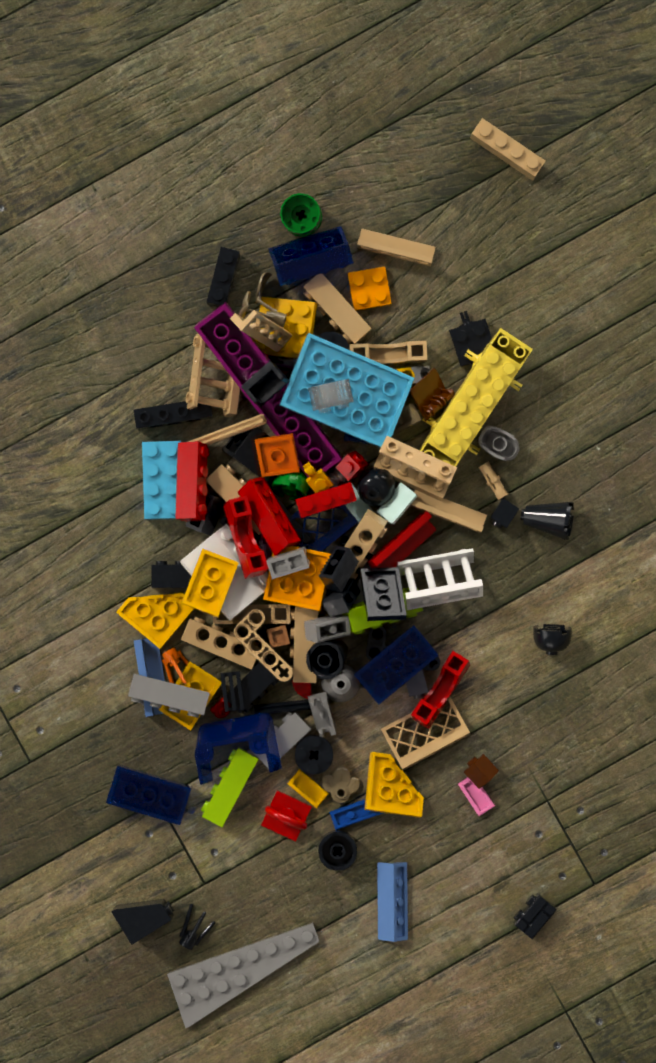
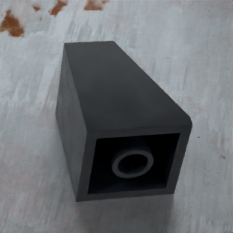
(243, 450)
(142, 917)

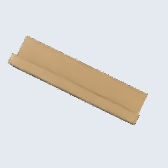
(396, 247)
(262, 335)
(450, 511)

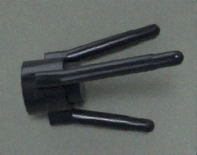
(189, 938)

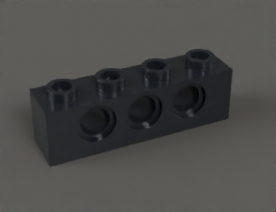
(170, 414)

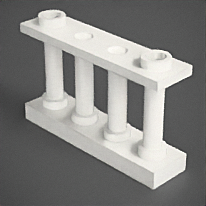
(443, 594)

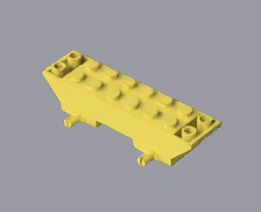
(476, 398)

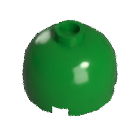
(291, 484)

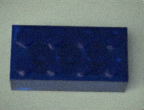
(311, 256)
(396, 664)
(149, 794)

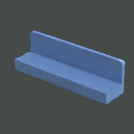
(149, 665)
(392, 901)

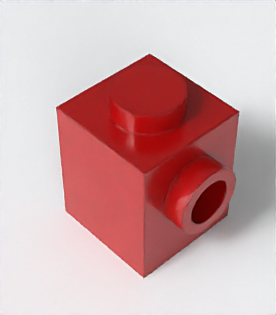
(352, 465)

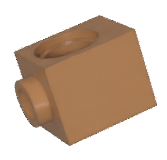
(278, 636)

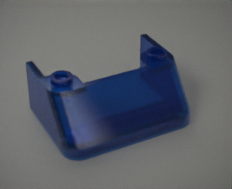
(255, 728)

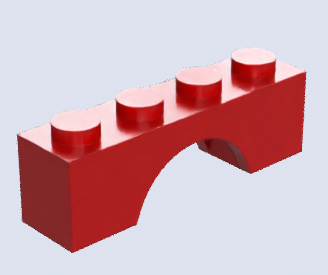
(240, 523)
(446, 683)

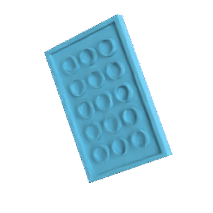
(375, 388)

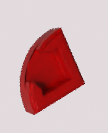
(302, 689)

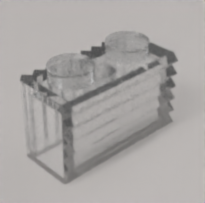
(331, 395)

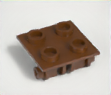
(431, 394)

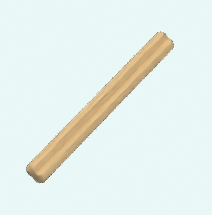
(232, 430)

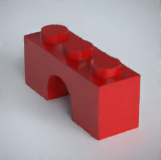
(326, 500)

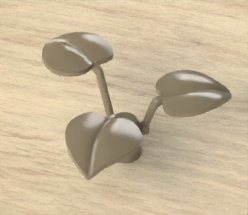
(276, 317)

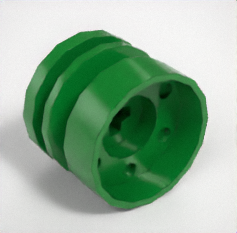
(296, 205)

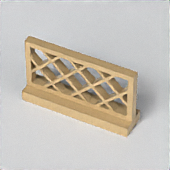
(429, 748)

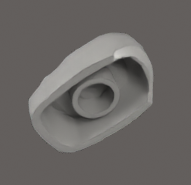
(499, 443)

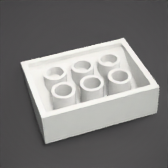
(241, 591)

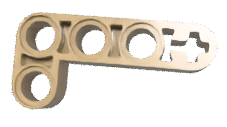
(265, 650)

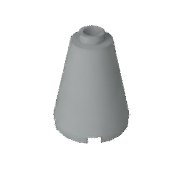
(348, 691)

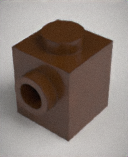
(480, 770)

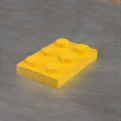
(210, 583)
(196, 679)

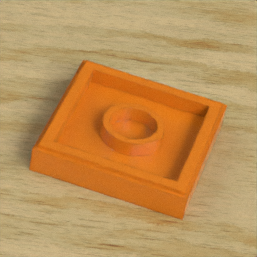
(277, 455)

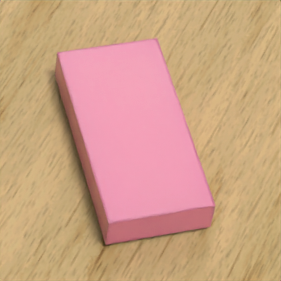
(477, 797)

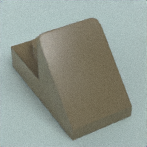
(408, 418)

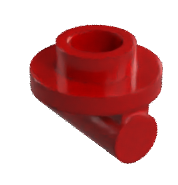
(219, 709)

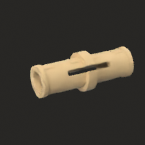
(493, 480)

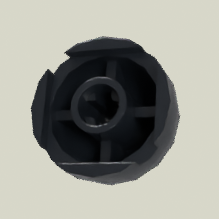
(376, 487)
(552, 638)

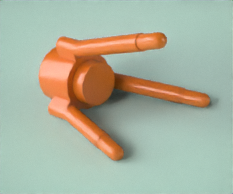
(171, 658)

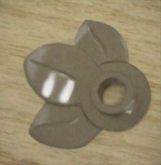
(340, 781)

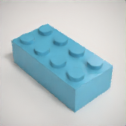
(159, 479)

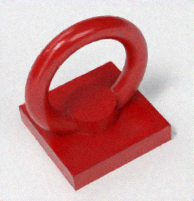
(286, 815)

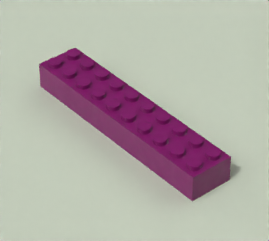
(244, 358)

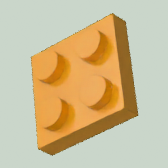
(369, 288)

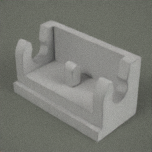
(288, 562)
(322, 713)

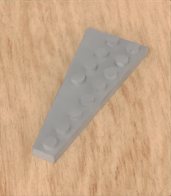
(219, 979)

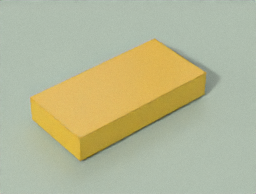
(308, 788)

